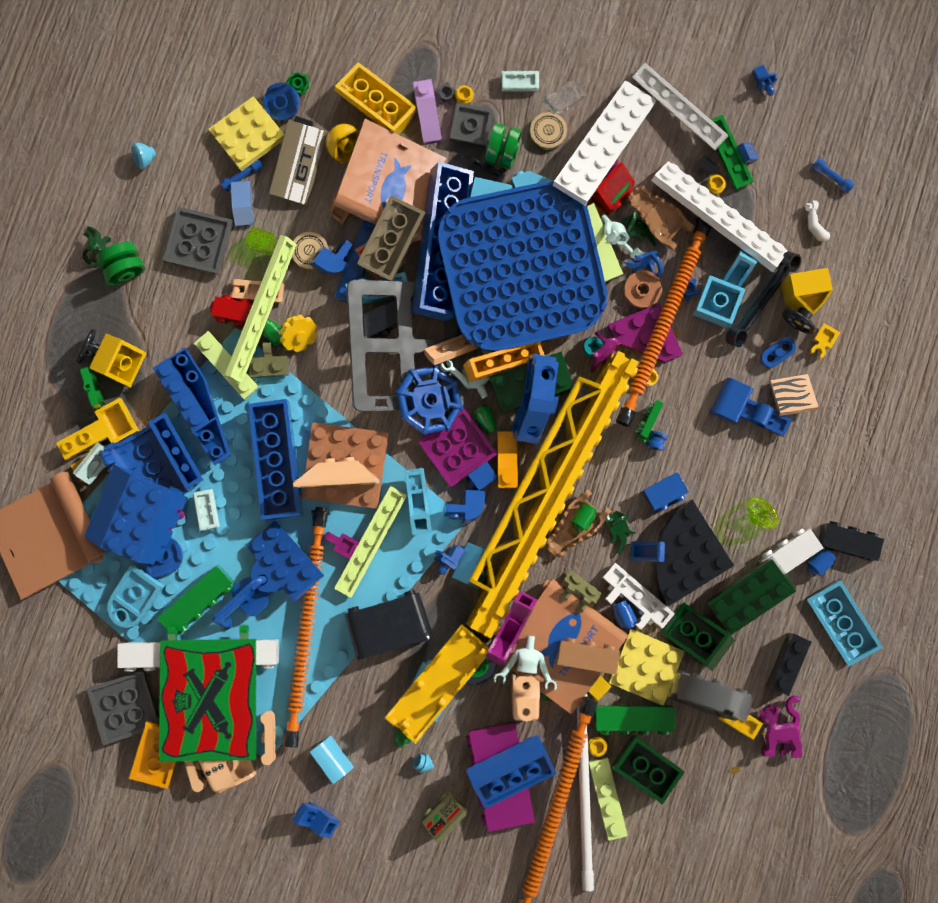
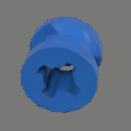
(656, 441)

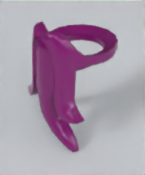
(604, 352)

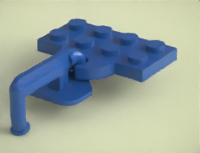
(284, 568)

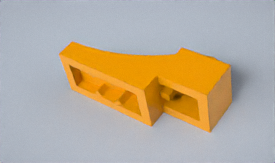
(507, 461)

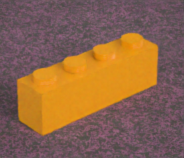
(500, 361)

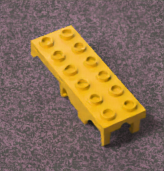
(438, 684)

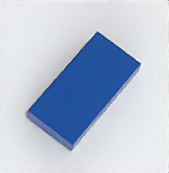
(647, 551)

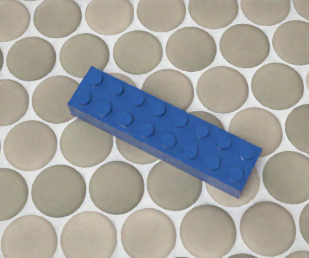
(445, 188)

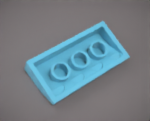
(844, 622)

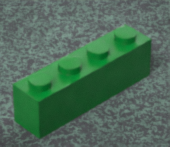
(196, 599)
(634, 718)

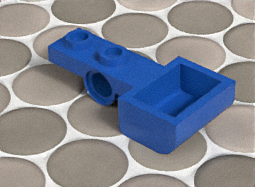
(735, 403)

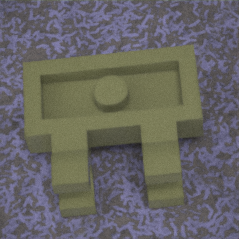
(581, 589)

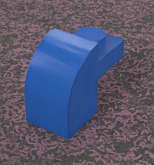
(329, 262)
(470, 510)
(317, 819)

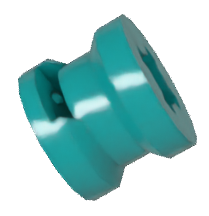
(589, 346)

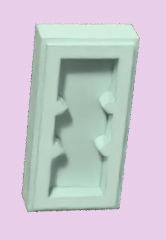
(520, 81)
(206, 510)

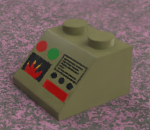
(444, 816)

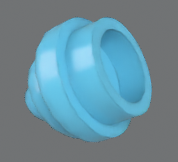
(422, 763)

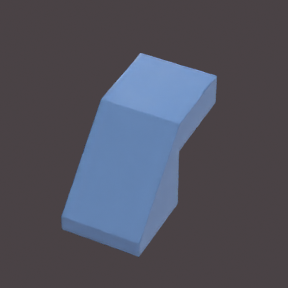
(242, 203)

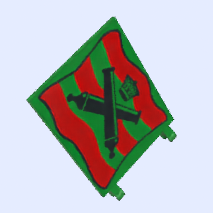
(207, 698)

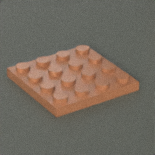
(345, 442)

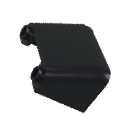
(388, 625)

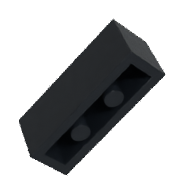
(380, 321)
(851, 541)
(788, 663)

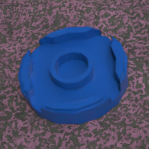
(281, 102)

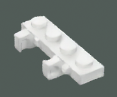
(626, 586)

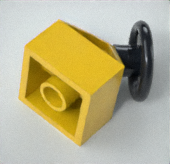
(806, 294)
(112, 358)

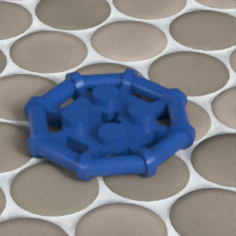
(422, 407)

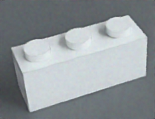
(794, 551)

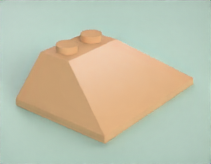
(336, 474)

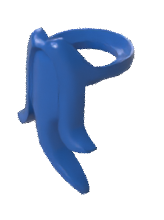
(646, 260)

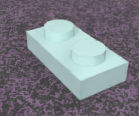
(90, 465)

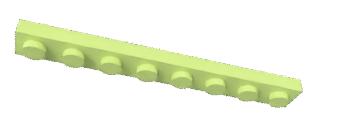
(260, 309)

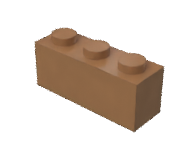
(588, 656)

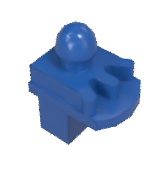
(764, 80)
(450, 560)

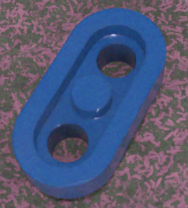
(777, 353)

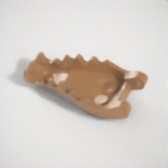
(660, 216)
(567, 537)

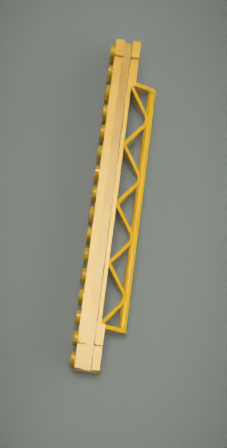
(552, 493)

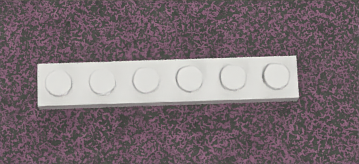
(680, 106)

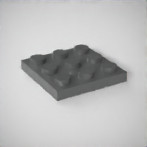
(198, 240)
(123, 707)

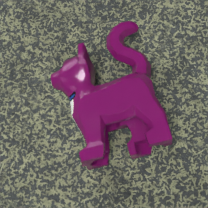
(785, 733)

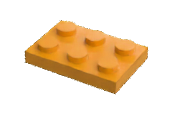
(147, 764)

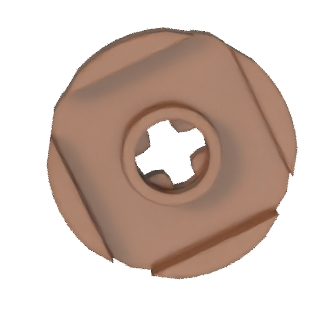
(652, 285)

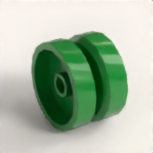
(503, 146)
(120, 263)

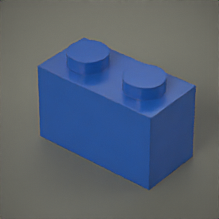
(664, 492)

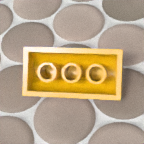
(376, 99)

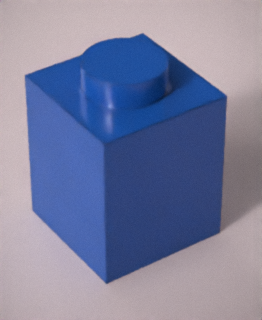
(481, 477)

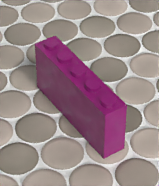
(489, 742)

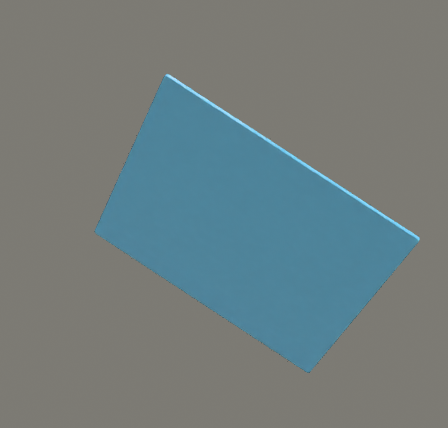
(392, 572)

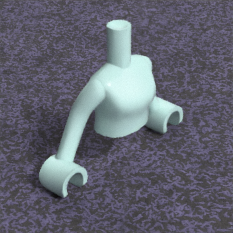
(617, 234)
(463, 378)
(527, 662)

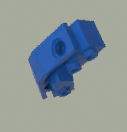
(537, 399)

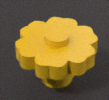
(298, 333)

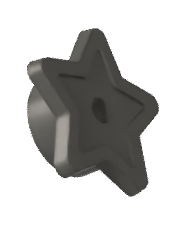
(446, 89)

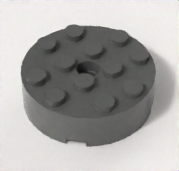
(711, 696)

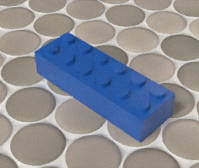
(275, 459)

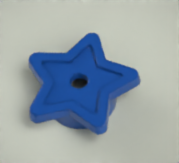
(693, 290)

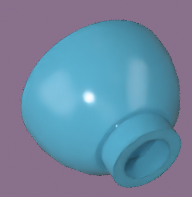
(142, 155)

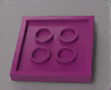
(458, 450)

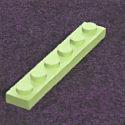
(370, 542)

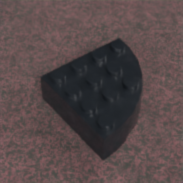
(690, 555)

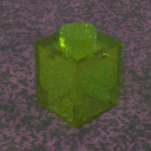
(261, 241)

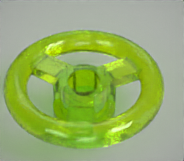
(760, 515)

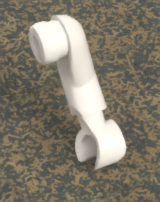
(813, 225)

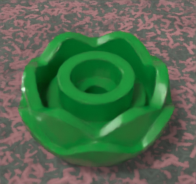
(300, 78)
(401, 739)

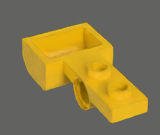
(113, 423)

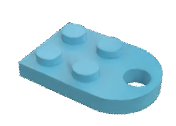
(134, 596)

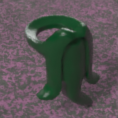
(637, 228)
(94, 244)
(617, 526)

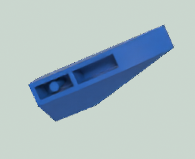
(194, 400)

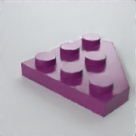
(636, 330)

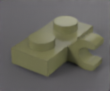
(269, 365)

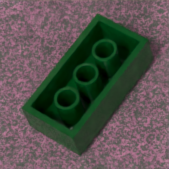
(509, 384)
(751, 595)

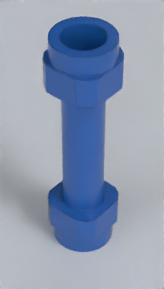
(255, 166)
(846, 185)

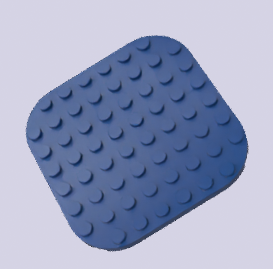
(521, 266)

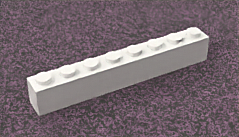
(148, 654)

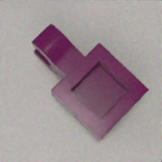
(344, 545)

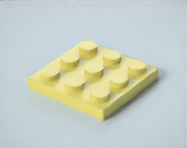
(247, 133)
(647, 667)

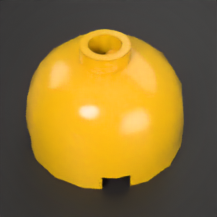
(341, 142)

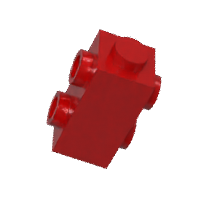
(230, 310)

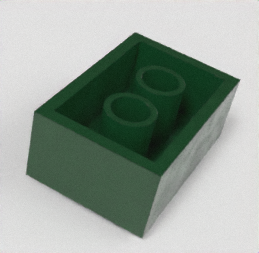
(647, 769)

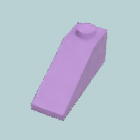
(427, 111)

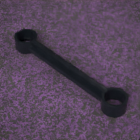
(738, 334)

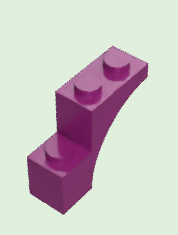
(511, 628)

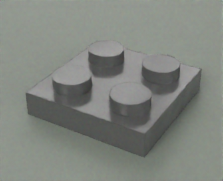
(471, 124)

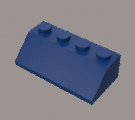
(511, 771)

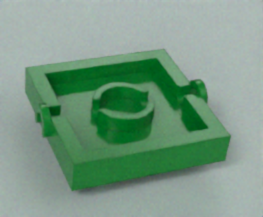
(90, 384)
(650, 414)

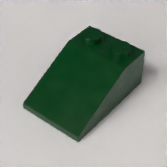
(698, 636)

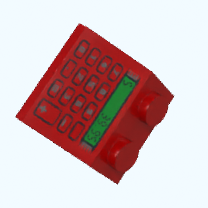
(614, 189)

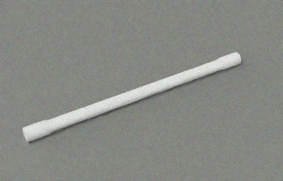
(587, 872)

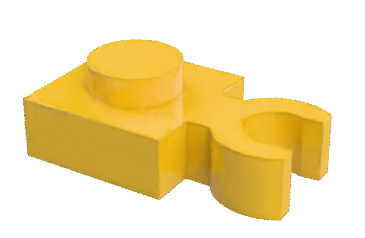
(824, 338)

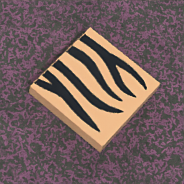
(793, 395)

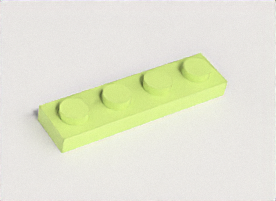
(608, 799)

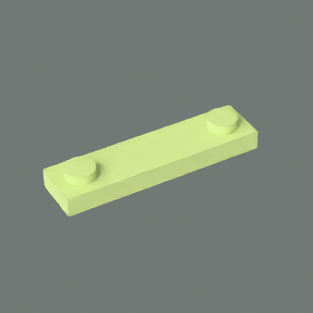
(220, 359)

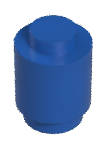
(821, 562)
(624, 615)

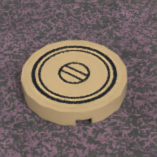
(548, 130)
(306, 248)

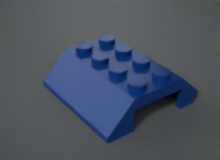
(156, 456)
(135, 516)

